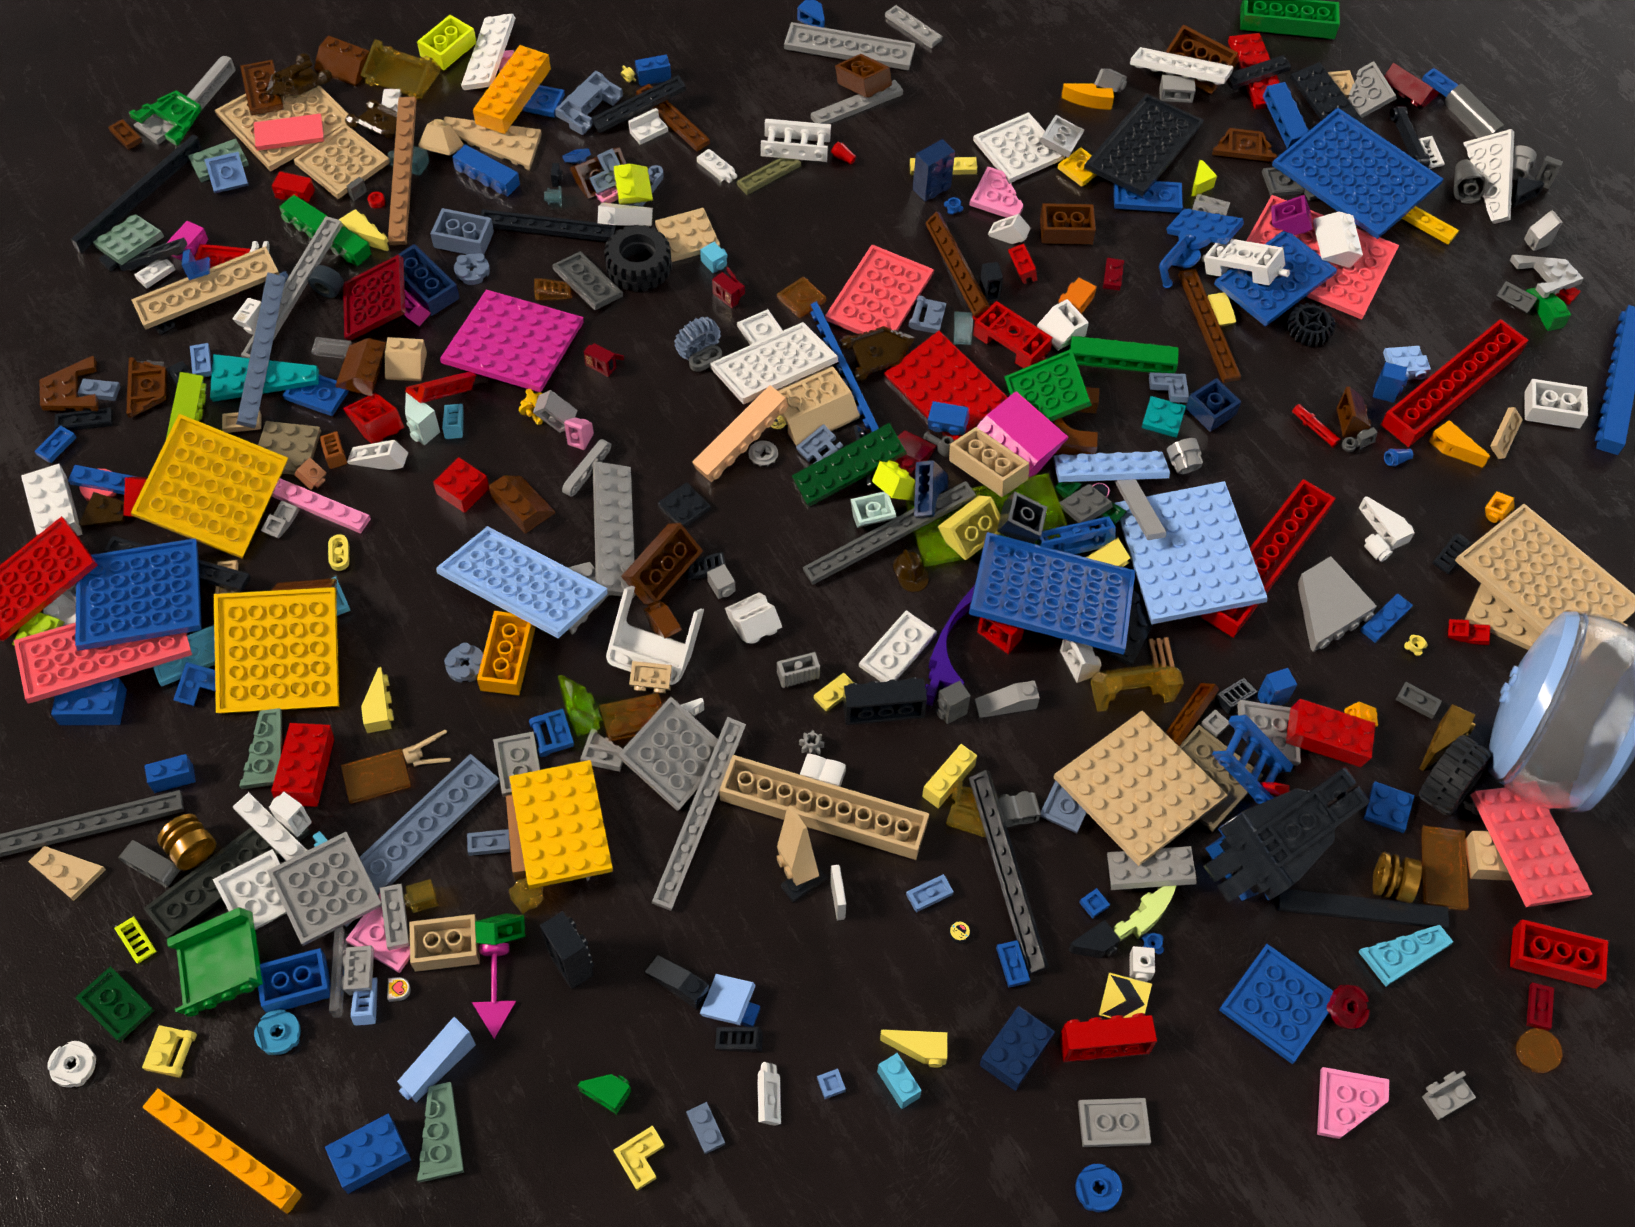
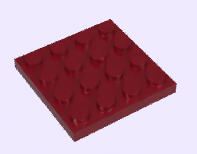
(374, 298)

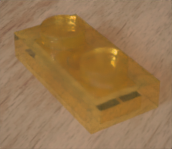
(965, 820)

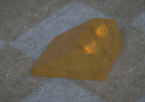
(1453, 724)

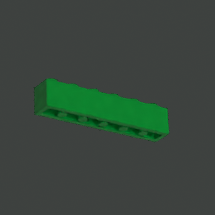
(309, 219)
(1124, 355)

